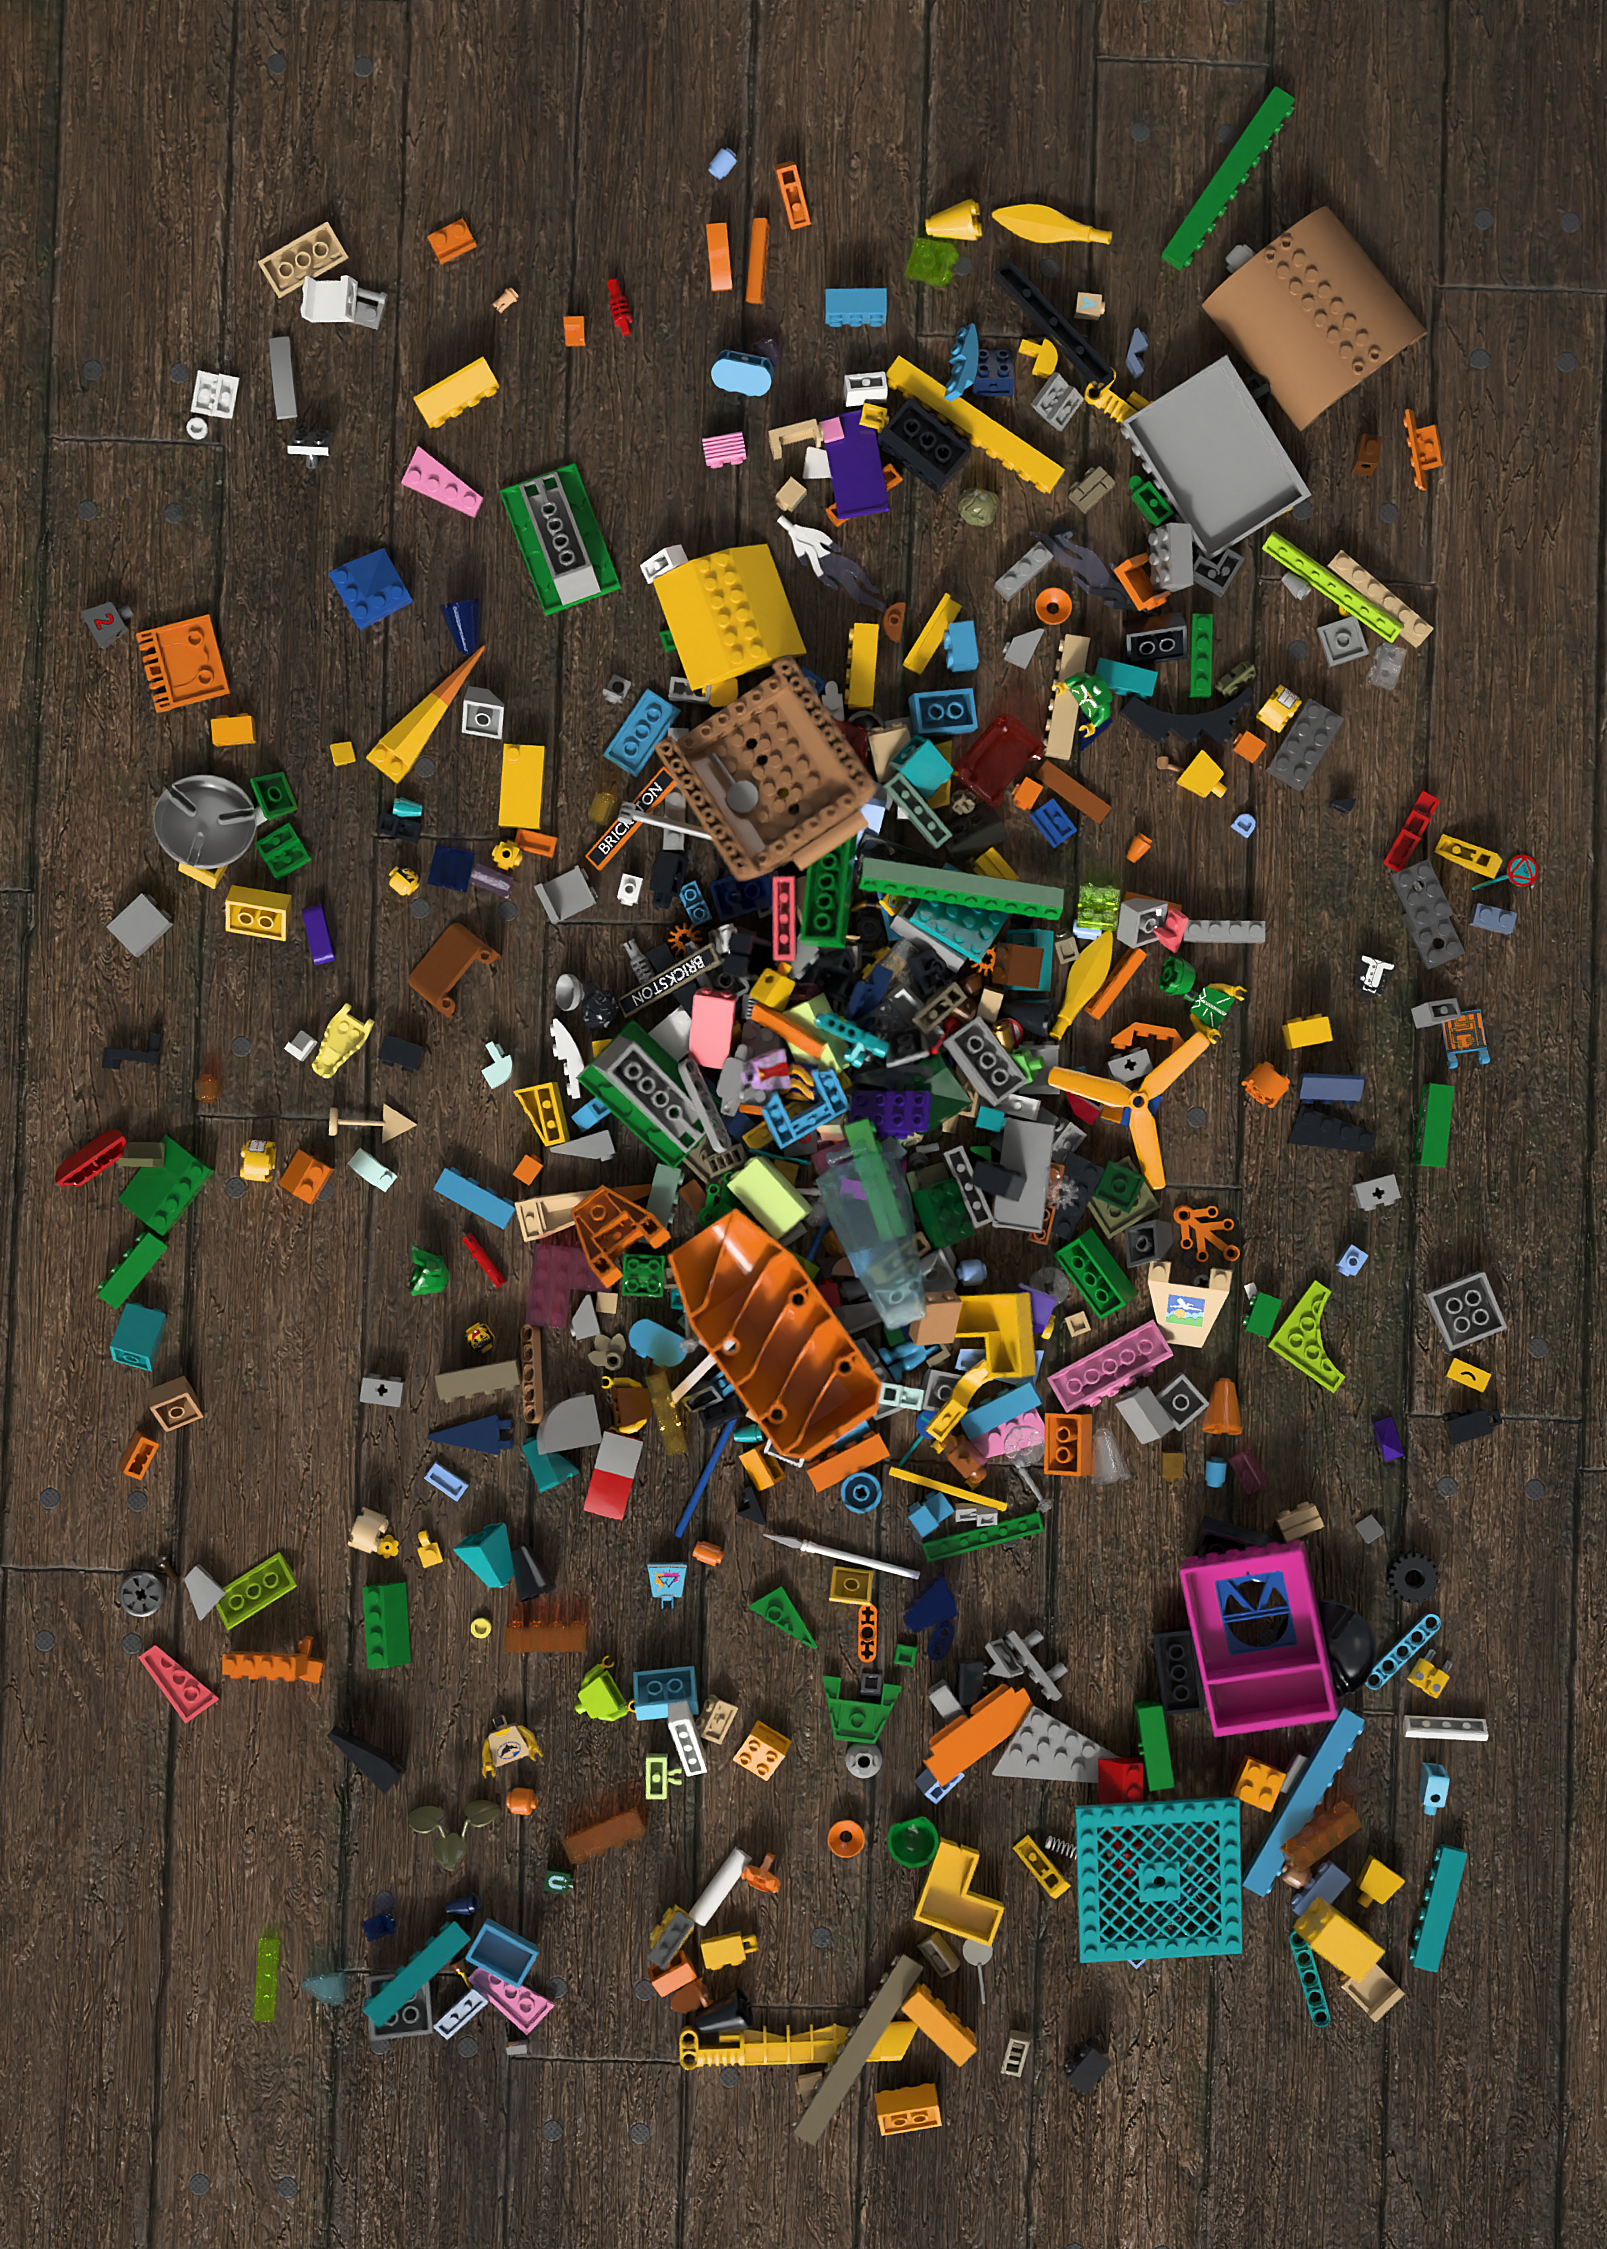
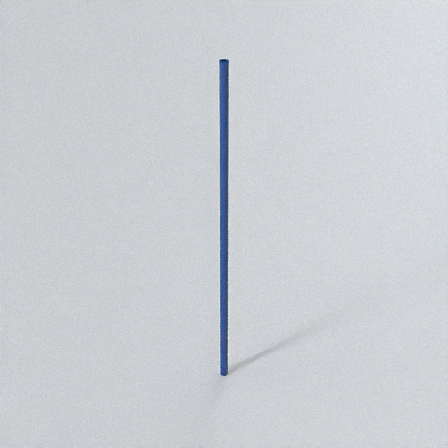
(729, 1426)

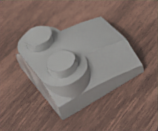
(938, 1388)

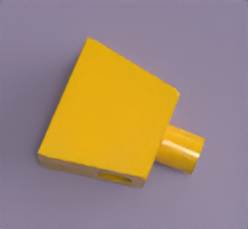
(1203, 776)
(774, 987)
(1377, 1882)

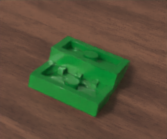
(283, 851)

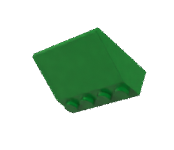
(164, 1193)

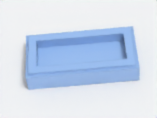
(446, 1481)

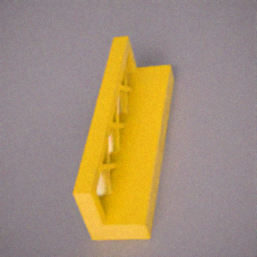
(932, 635)

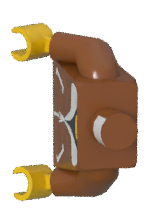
(964, 1457)

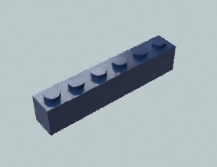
(735, 1125)

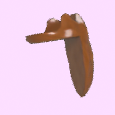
(691, 1997)

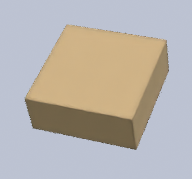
(606, 1302)
(1077, 1323)

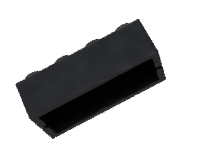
(748, 956)

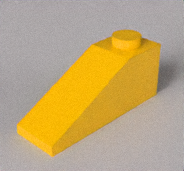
(1469, 856)
(1041, 1867)

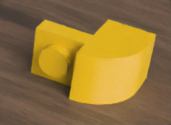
(1045, 355)

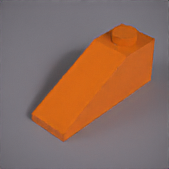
(792, 194)

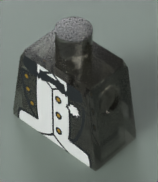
(1371, 977)

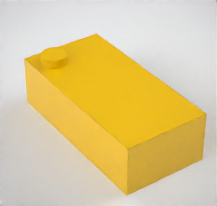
(522, 786)

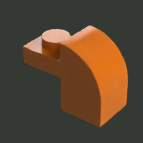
(315, 1666)

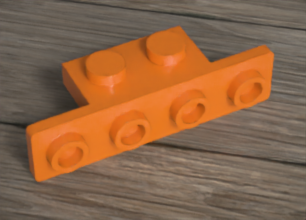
(1425, 448)

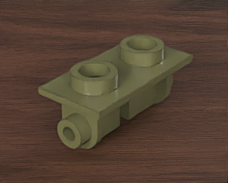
(1243, 673)

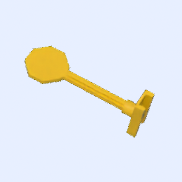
(722, 693)

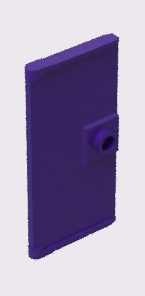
(856, 469)

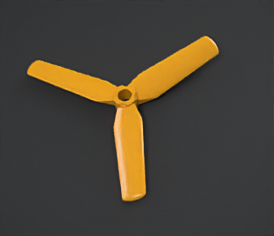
(1117, 1095)

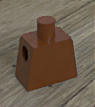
(1366, 452)

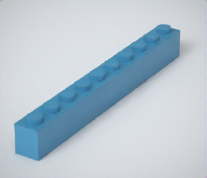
(1302, 1799)

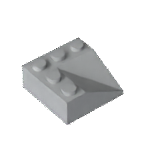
(1465, 1310)
(410, 2020)

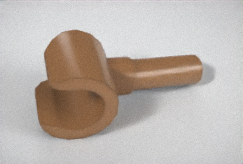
(1163, 763)

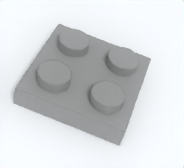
(1342, 641)

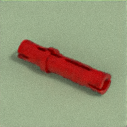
(483, 1259)

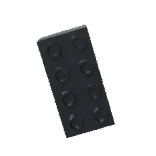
(923, 459)

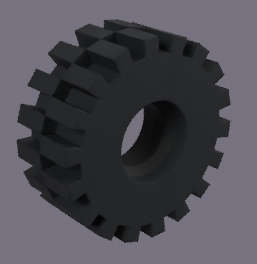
(1397, 1577)

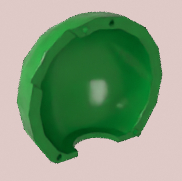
(913, 1842)

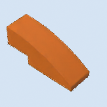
(719, 256)

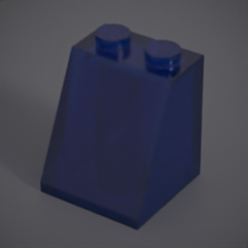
(930, 1606)

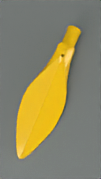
(1047, 225)
(1084, 981)

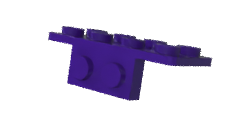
(892, 1111)

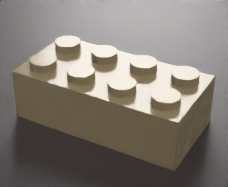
(479, 1379)

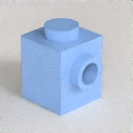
(1351, 1260)

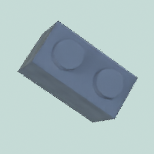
(1492, 918)

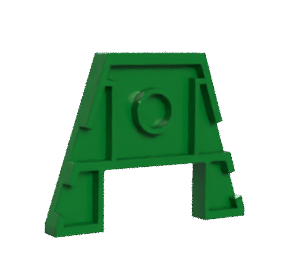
(858, 1719)

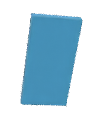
(640, 732)

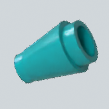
(406, 808)
(751, 1433)

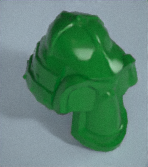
(429, 1274)

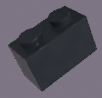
(401, 1053)

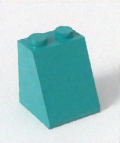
(922, 766)
(138, 1336)

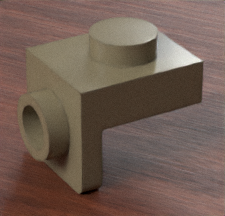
(938, 1359)

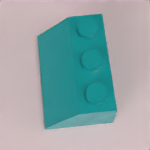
(1038, 939)

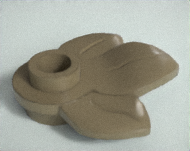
(606, 1349)

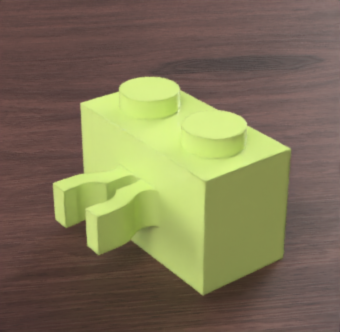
(657, 1776)

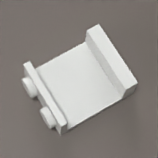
(329, 300)

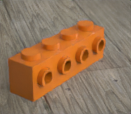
(847, 1461)
(264, 1664)

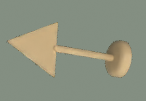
(392, 1123)

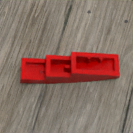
(1411, 831)

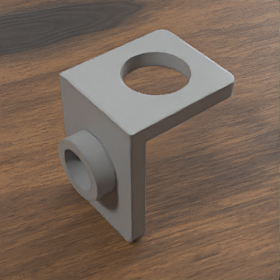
(613, 696)

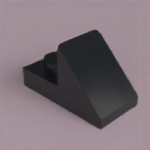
(753, 1512)

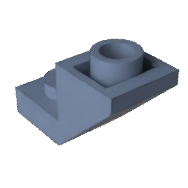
(1137, 346)

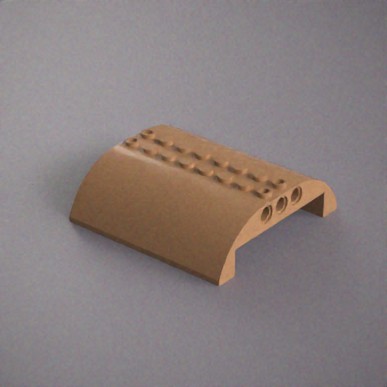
(1312, 316)

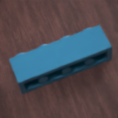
(476, 1199)
(1001, 1409)

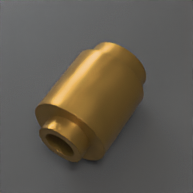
(1003, 1035)

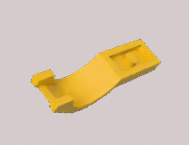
(958, 1402)

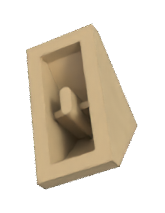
(990, 1004)

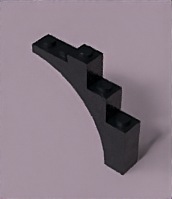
(1214, 724)

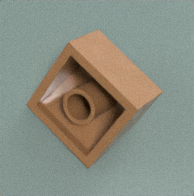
(174, 1403)

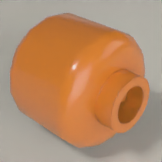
(522, 1801)

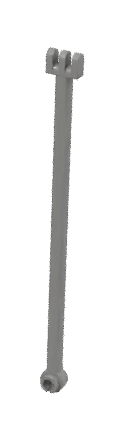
(628, 813)

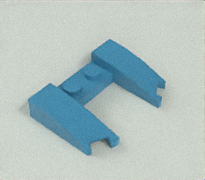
(789, 1130)

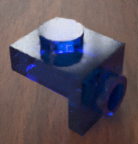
(378, 1926)

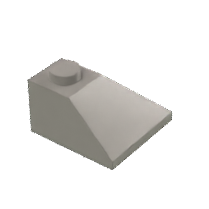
(482, 713)

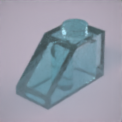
(327, 1988)

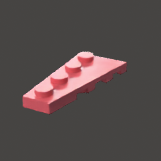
(179, 1686)

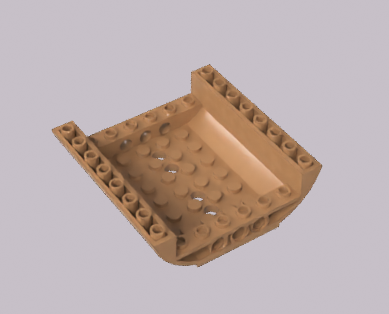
(803, 756)

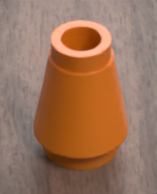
(1138, 847)

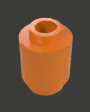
(708, 1553)

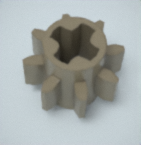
(963, 801)

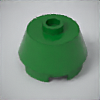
(1177, 976)

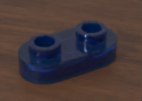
(940, 1640)

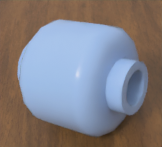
(971, 1272)

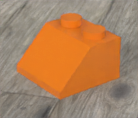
(306, 1177)

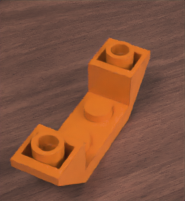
(1124, 1038)

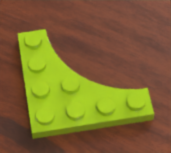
(1301, 1340)

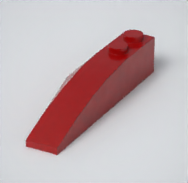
(1121, 1782)

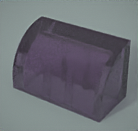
(492, 880)

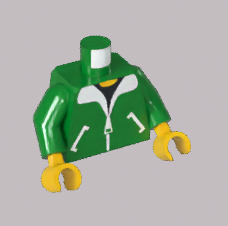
(1092, 697)

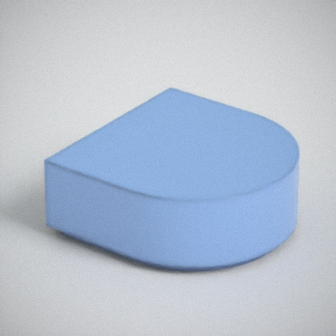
(1244, 824)

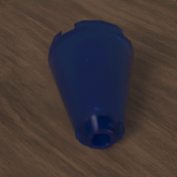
(463, 624)

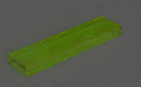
(266, 1979)

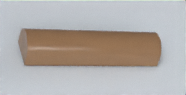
(830, 840)

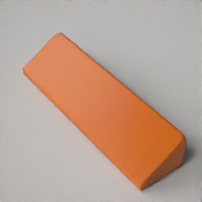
(788, 1030)

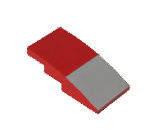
(613, 1475)

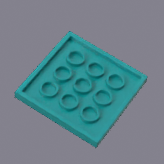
(959, 926)

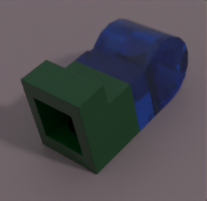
(897, 1334)

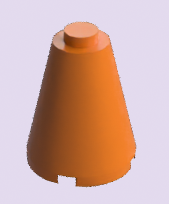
(1223, 1411)

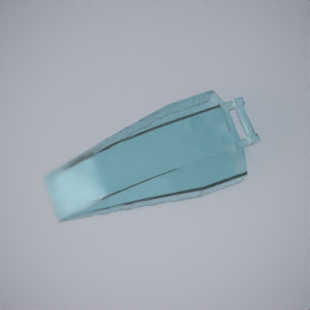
(875, 1225)

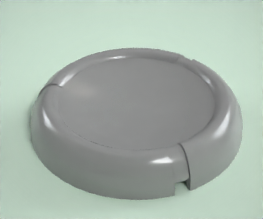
(204, 821)

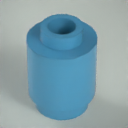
(1215, 1471)

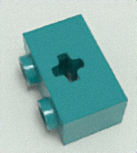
(990, 1119)

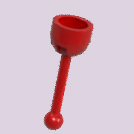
(948, 1026)

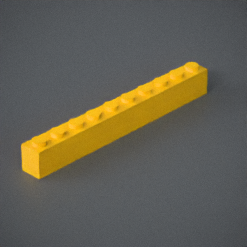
(975, 425)

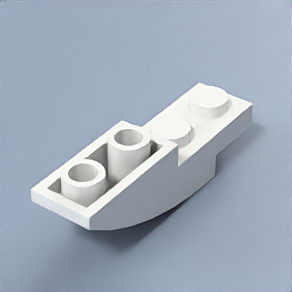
(567, 1049)

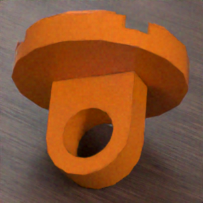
(760, 1877)

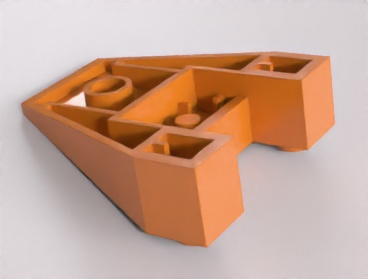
(609, 1227)

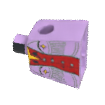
(768, 1071)

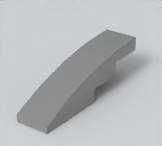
(283, 377)

